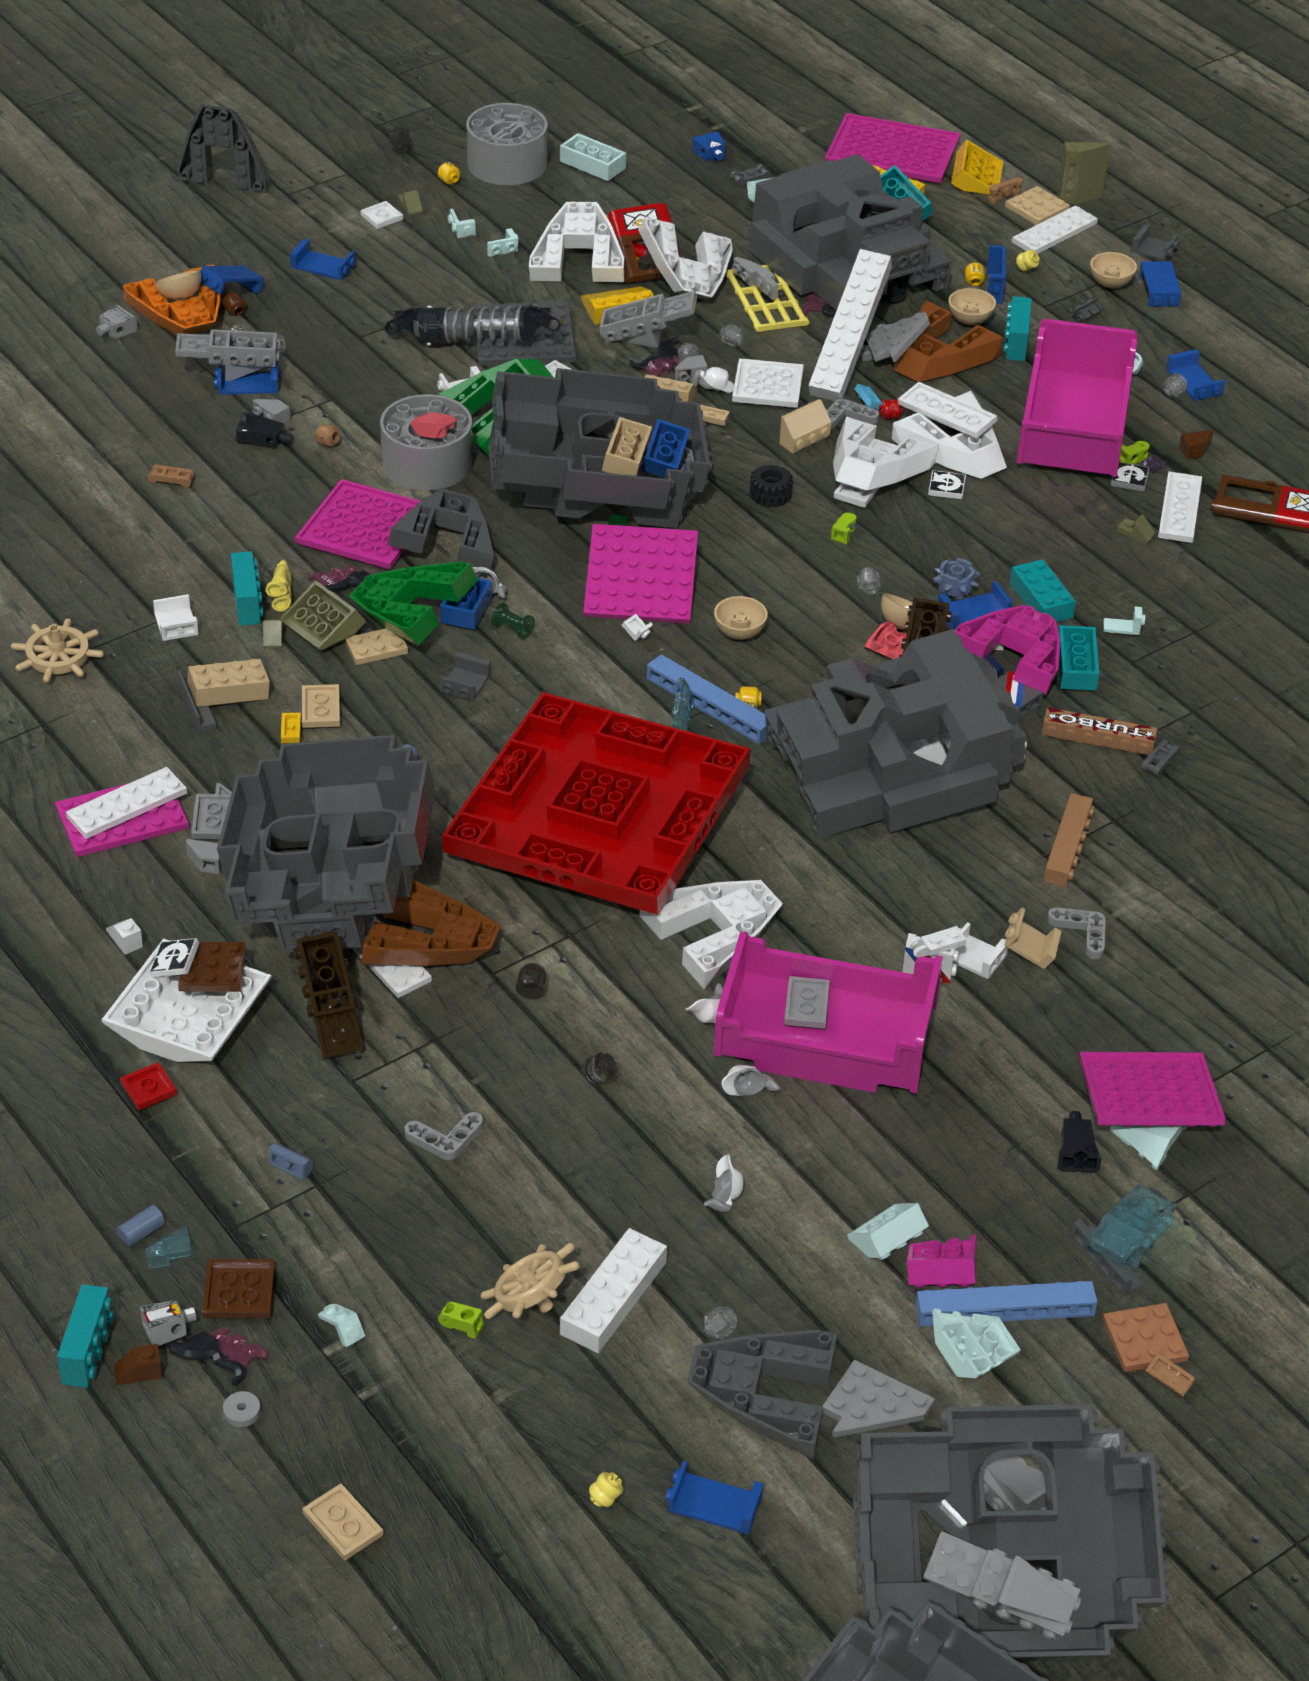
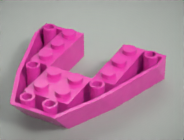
(1024, 631)

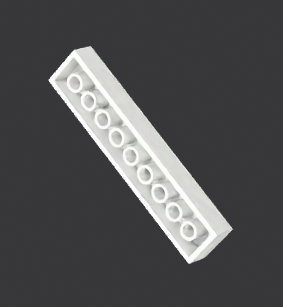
(850, 325)

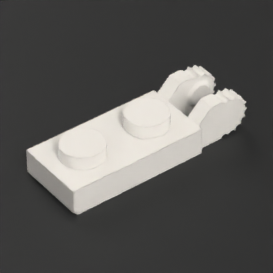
(937, 942)

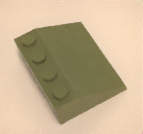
(1083, 171)
(322, 617)

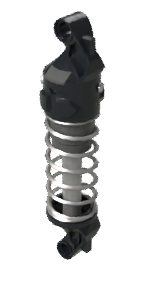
(444, 324)

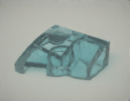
(683, 706)
(170, 1247)

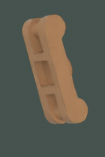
(1005, 189)
(171, 475)

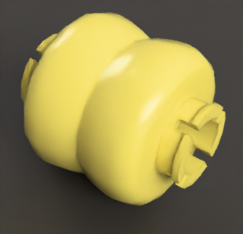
(1027, 260)
(606, 1489)

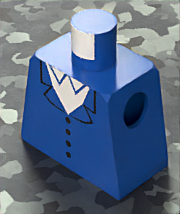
(709, 146)

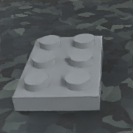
(807, 1002)

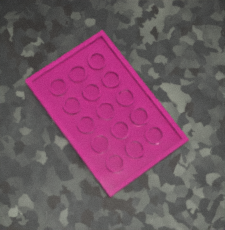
(153, 823)

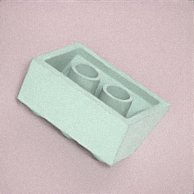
(889, 1230)

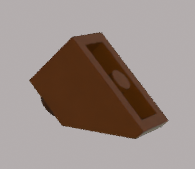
(1195, 444)
(138, 1365)

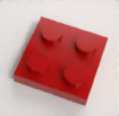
(148, 1086)

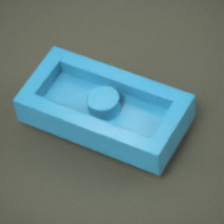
(868, 396)

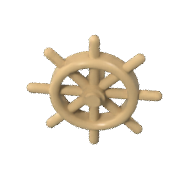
(57, 650)
(530, 1282)

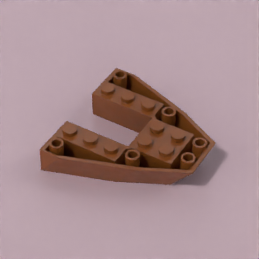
(933, 359)
(458, 936)

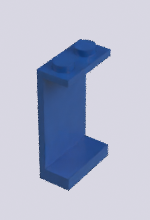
(321, 264)
(997, 269)
(216, 276)
(1161, 283)
(1199, 382)
(248, 384)
(977, 606)
(714, 1501)

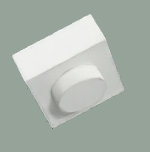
(636, 627)

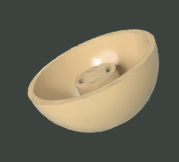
(1112, 269)
(180, 285)
(971, 306)
(895, 610)
(740, 617)

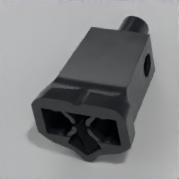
(261, 431)
(1078, 1146)

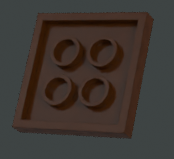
(215, 968)
(238, 1288)

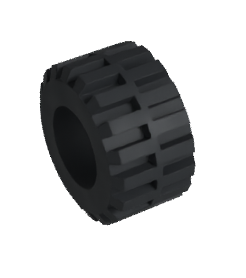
(771, 485)

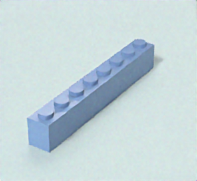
(709, 698)
(1011, 1302)

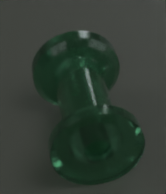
(502, 616)

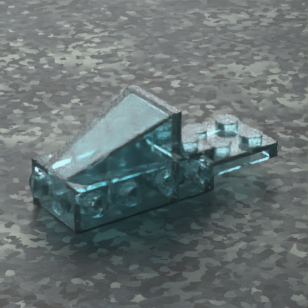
(1133, 1226)

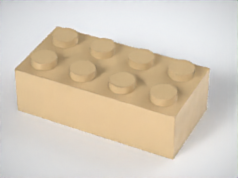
(626, 447)
(228, 682)

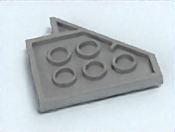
(897, 337)
(210, 813)
(873, 1401)

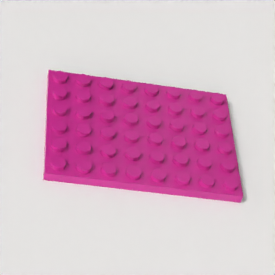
(914, 149)

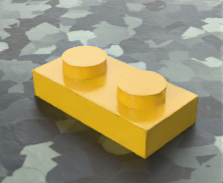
(290, 727)

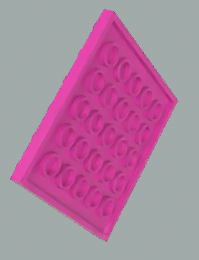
(357, 523)
(641, 573)
(1151, 1088)

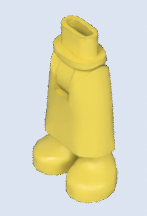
(280, 587)

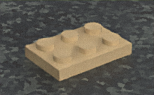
(375, 646)
(320, 706)
(342, 1522)

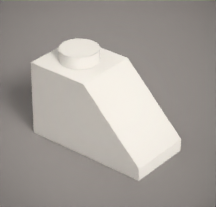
(126, 935)

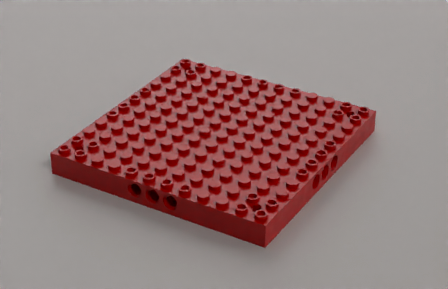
(598, 802)

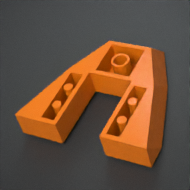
(181, 316)

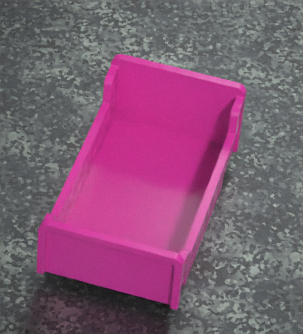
(1078, 397)
(872, 1019)

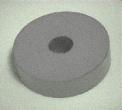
(244, 1417)

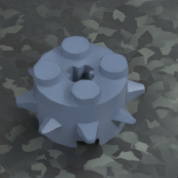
(956, 578)

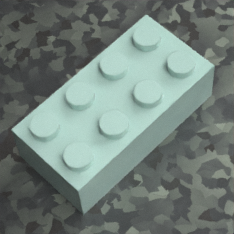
(592, 157)

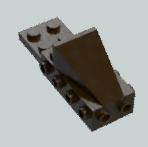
(926, 619)
(329, 994)

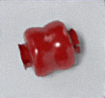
(890, 409)

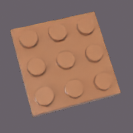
(1142, 1334)

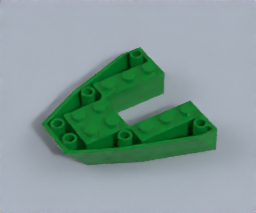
(479, 390)
(390, 593)

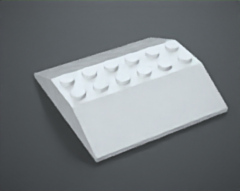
(177, 1022)

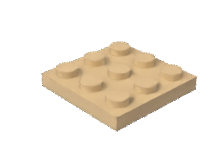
(1037, 205)

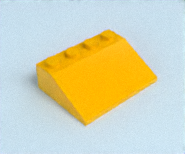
(975, 169)
(598, 302)

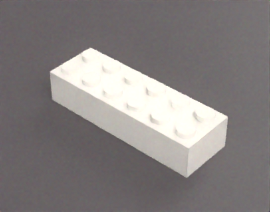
(613, 1290)

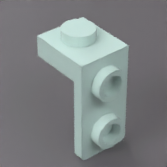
(461, 228)
(503, 246)
(1126, 626)
(345, 1321)

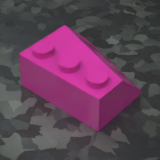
(943, 1263)

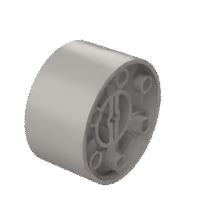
(507, 143)
(420, 460)

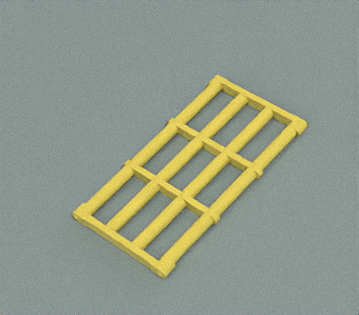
(766, 307)

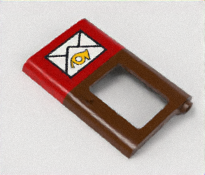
(626, 226)
(1287, 510)

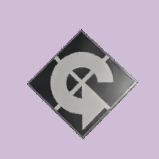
(1131, 477)

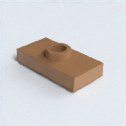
(1170, 1375)

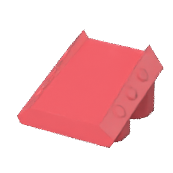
(433, 425)
(886, 641)

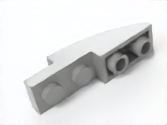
(756, 275)

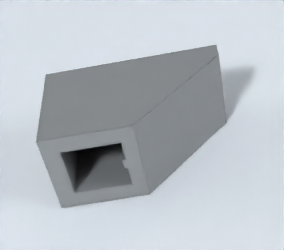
(688, 367)
(272, 409)
(204, 855)

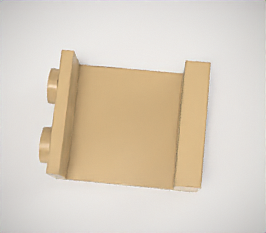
(1030, 942)

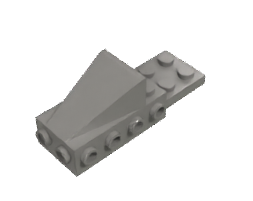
(644, 326)
(238, 357)
(1014, 1485)
(1004, 1585)

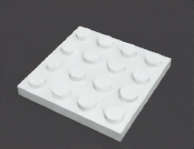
(768, 383)

